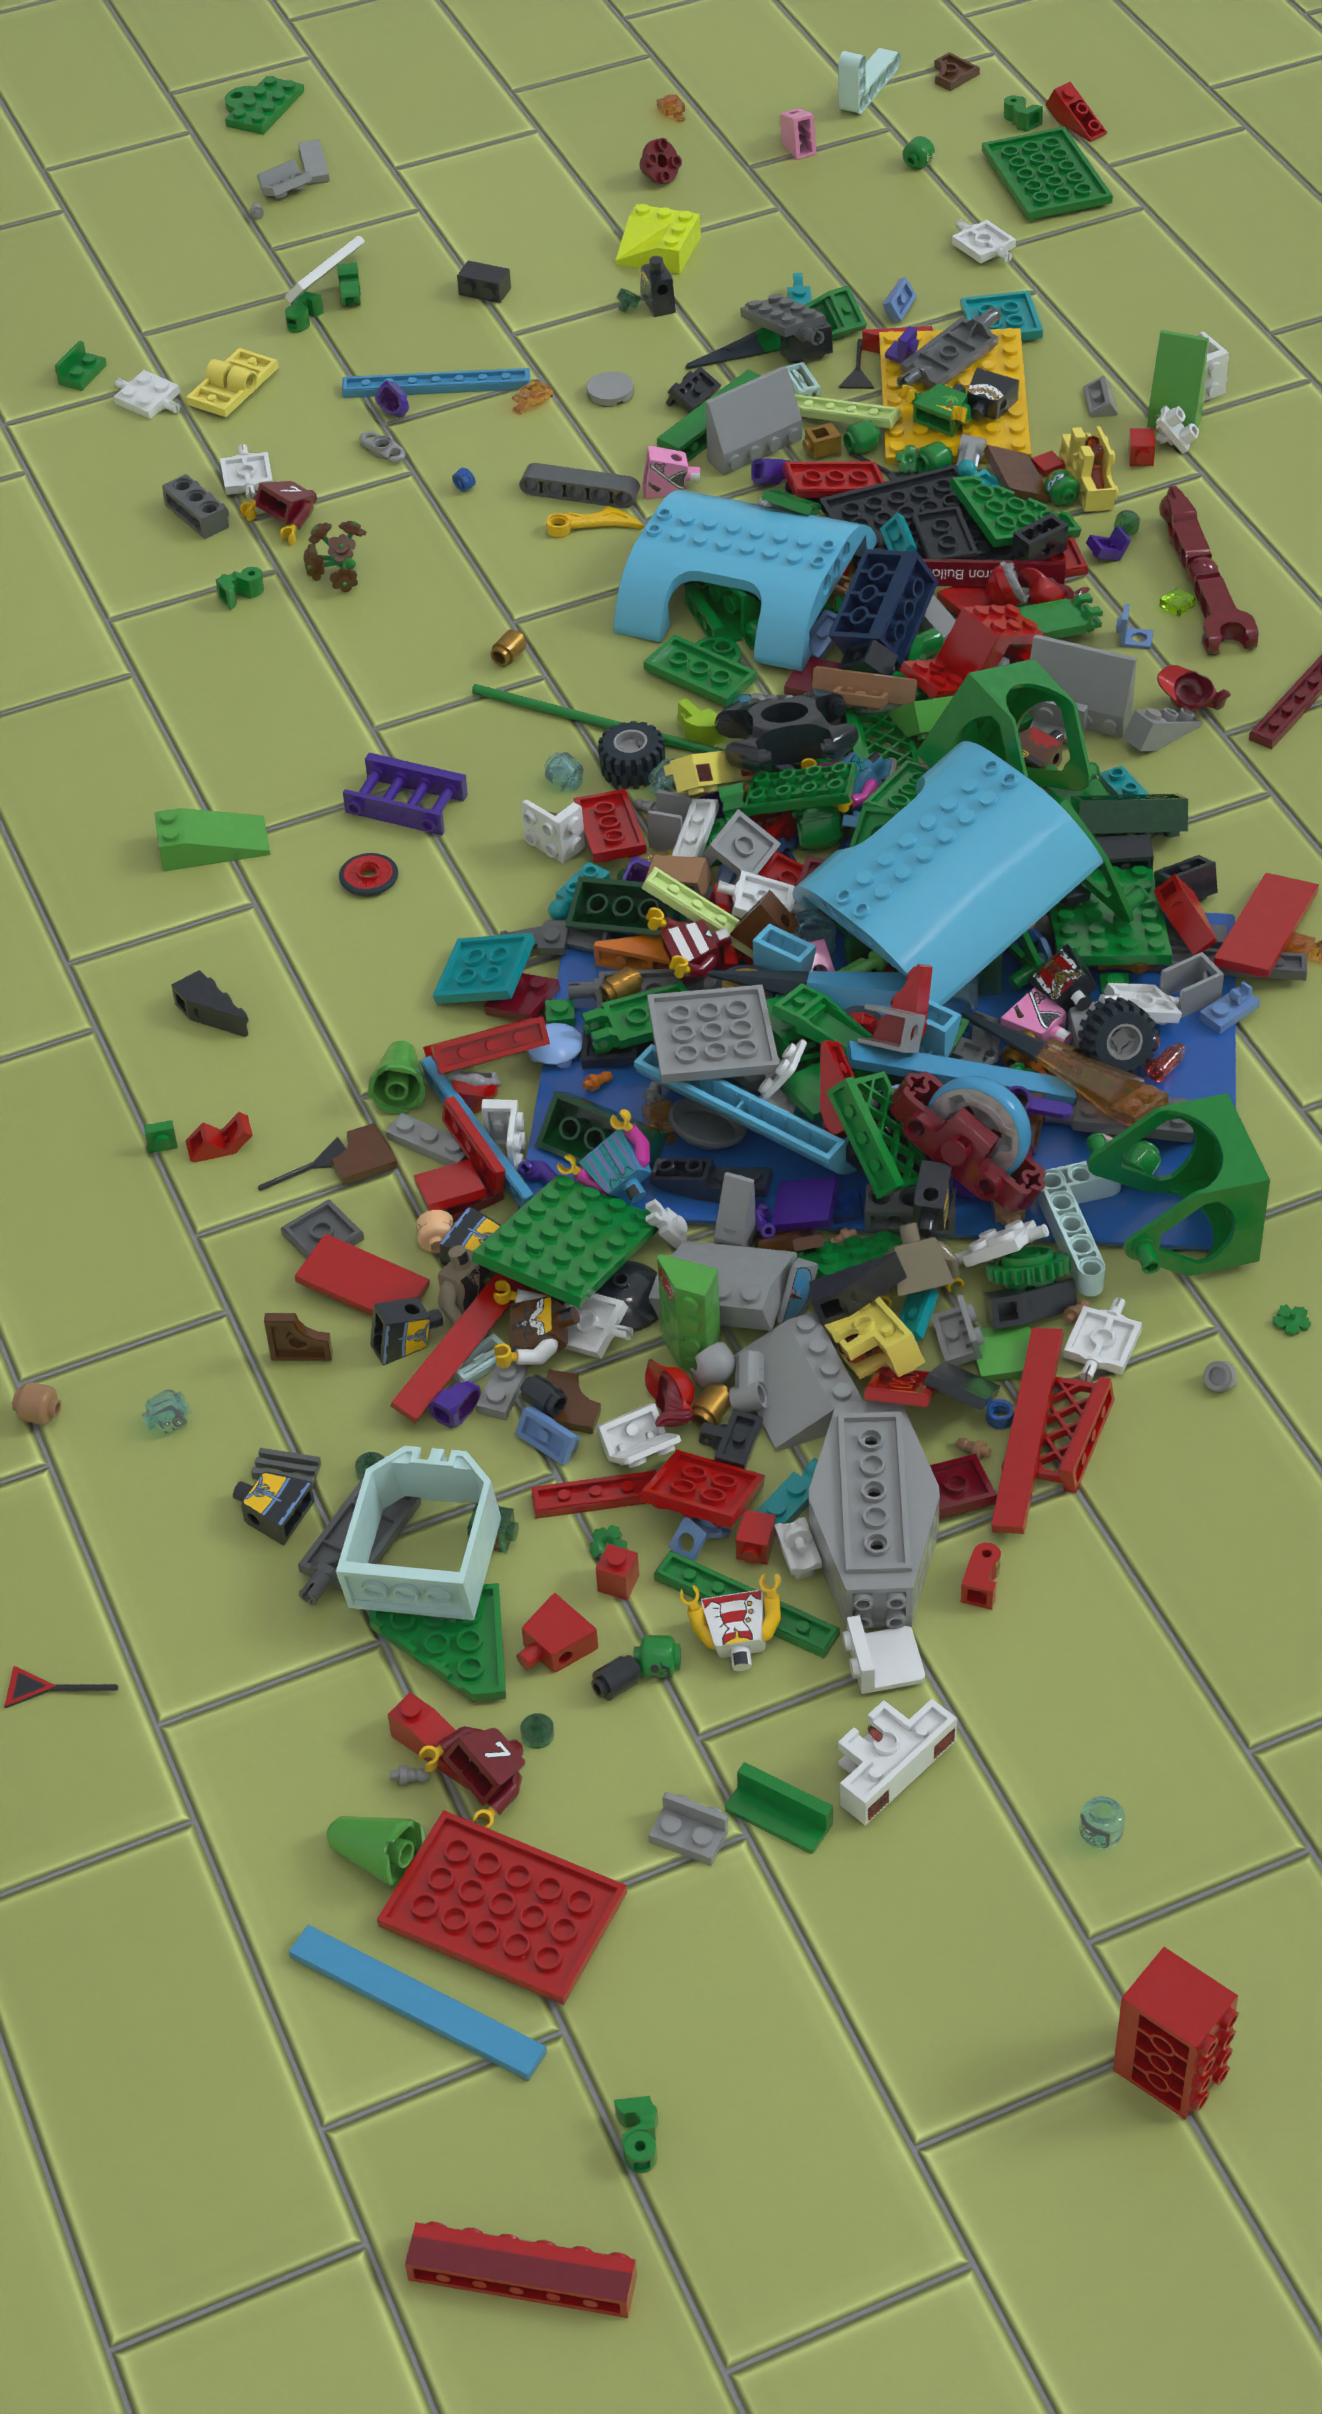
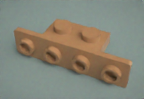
(864, 688)

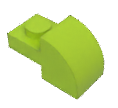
(698, 724)

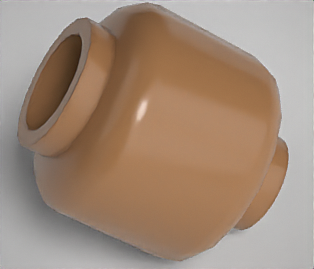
(36, 1403)

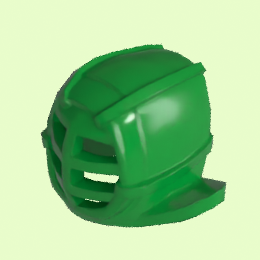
(819, 827)

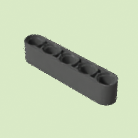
(579, 485)

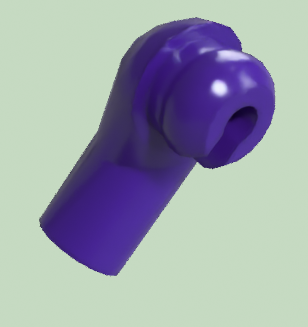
(536, 1170)
(761, 1225)

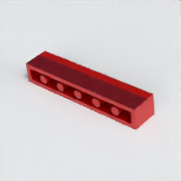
(521, 2269)

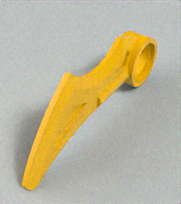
(605, 518)

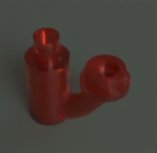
(1166, 1062)

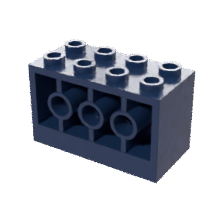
(885, 602)

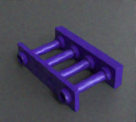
(408, 775)

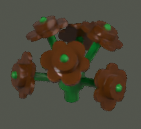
(339, 551)

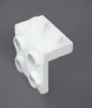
(1216, 369)
(556, 835)
(770, 1086)
(504, 1126)
(635, 1436)
(882, 1657)

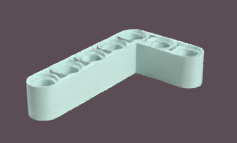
(863, 80)
(1059, 1203)

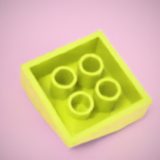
(659, 233)

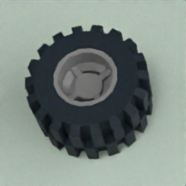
(630, 753)
(1118, 1034)

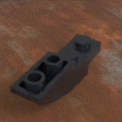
(702, 1180)

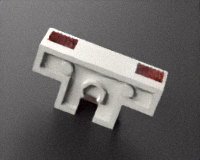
(891, 1755)

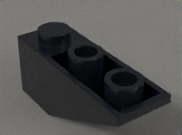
(206, 1004)
(854, 1287)
(1027, 1305)

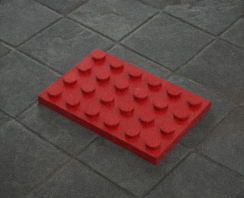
(503, 1906)

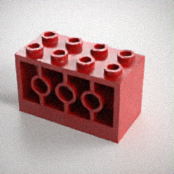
(1175, 2033)

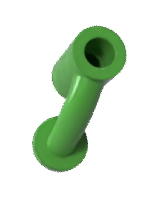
(866, 965)

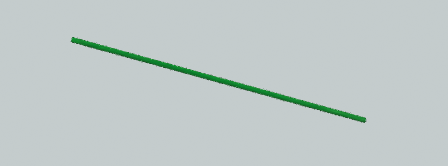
(586, 718)

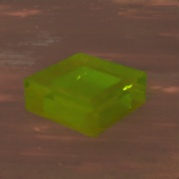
(1177, 601)

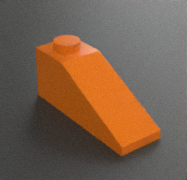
(631, 952)

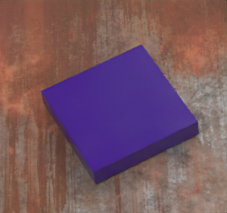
(805, 1203)

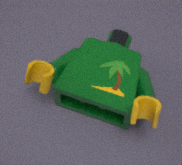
(939, 407)

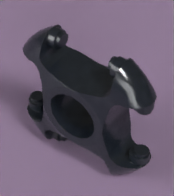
(786, 730)

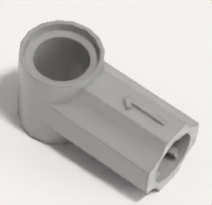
(971, 448)
(749, 1390)

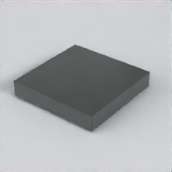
(310, 1227)

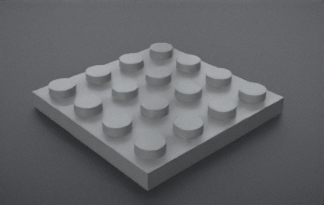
(712, 1033)

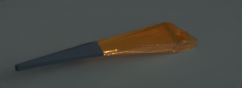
(1108, 1088)

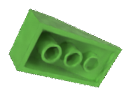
(1179, 376)
(208, 837)

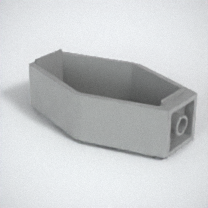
(865, 1452)

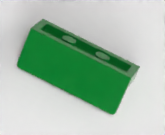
(708, 619)
(780, 1808)

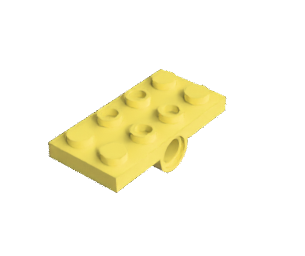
(231, 381)

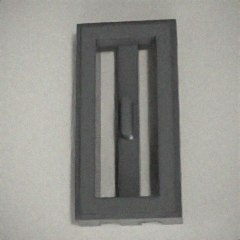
(287, 1463)

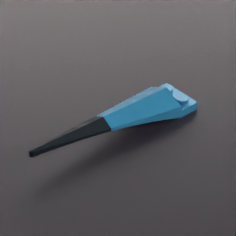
(843, 988)

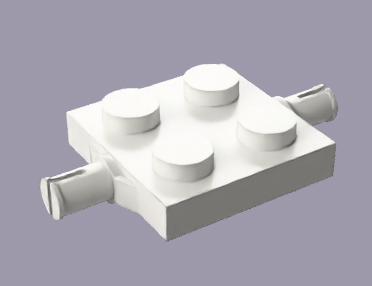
(983, 241)
(147, 394)
(245, 472)
(752, 888)
(1149, 997)
(1000, 1243)
(598, 1325)
(1102, 1339)

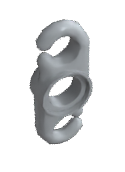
(382, 452)

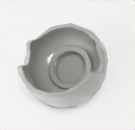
(714, 1365)

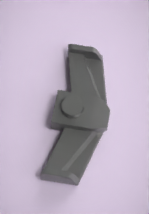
(555, 938)
(982, 1046)

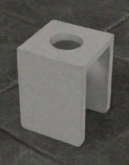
(668, 820)
(1192, 981)
(907, 1044)

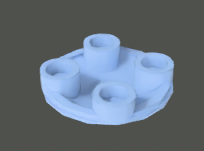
(563, 1046)

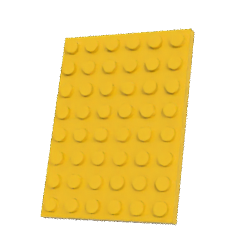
(1007, 432)

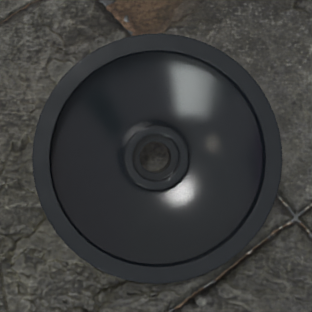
(633, 1286)

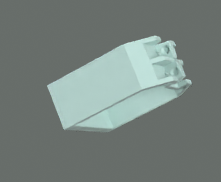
(409, 1588)

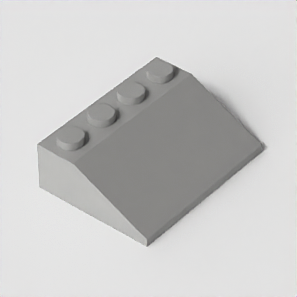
(752, 421)
(1091, 678)
(748, 1279)
(802, 1381)

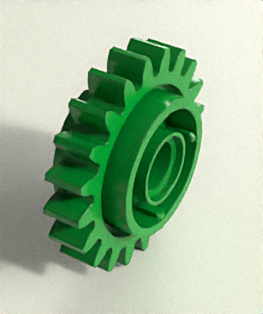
(1028, 1267)

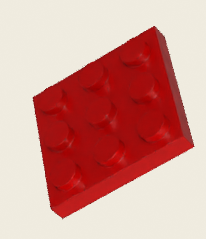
(702, 1488)

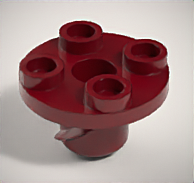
(660, 161)

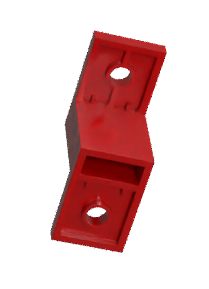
(973, 645)

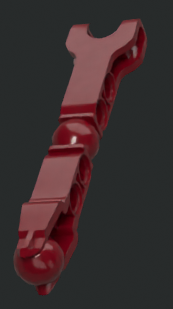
(1221, 616)

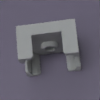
(741, 846)

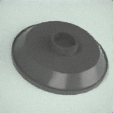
(703, 1126)

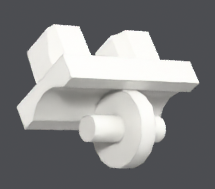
(1172, 430)
(798, 1548)

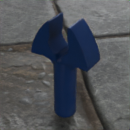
(788, 847)

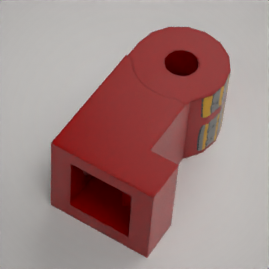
(977, 1584)

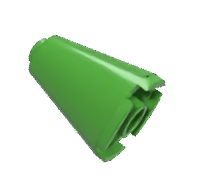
(398, 1080)
(377, 1844)

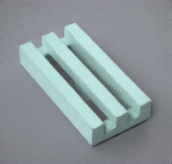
(798, 383)
(482, 1363)

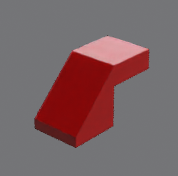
(210, 1142)

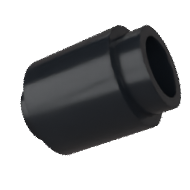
(543, 1395)
(616, 1677)

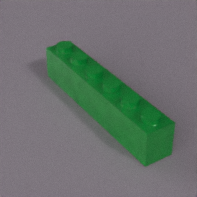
(690, 432)

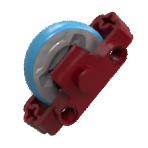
(975, 1130)

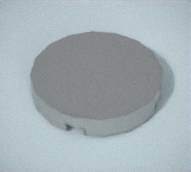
(610, 388)

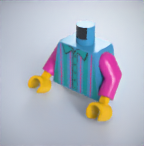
(865, 782)
(617, 1163)

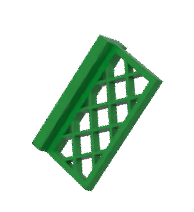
(881, 719)
(869, 1139)

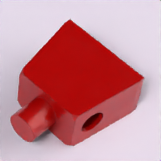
(556, 1636)

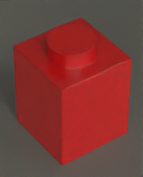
(1141, 447)
(755, 1537)
(617, 1571)

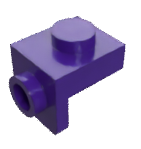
(904, 347)
(1111, 547)

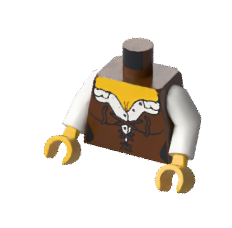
(536, 1326)

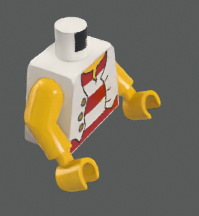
(736, 1622)

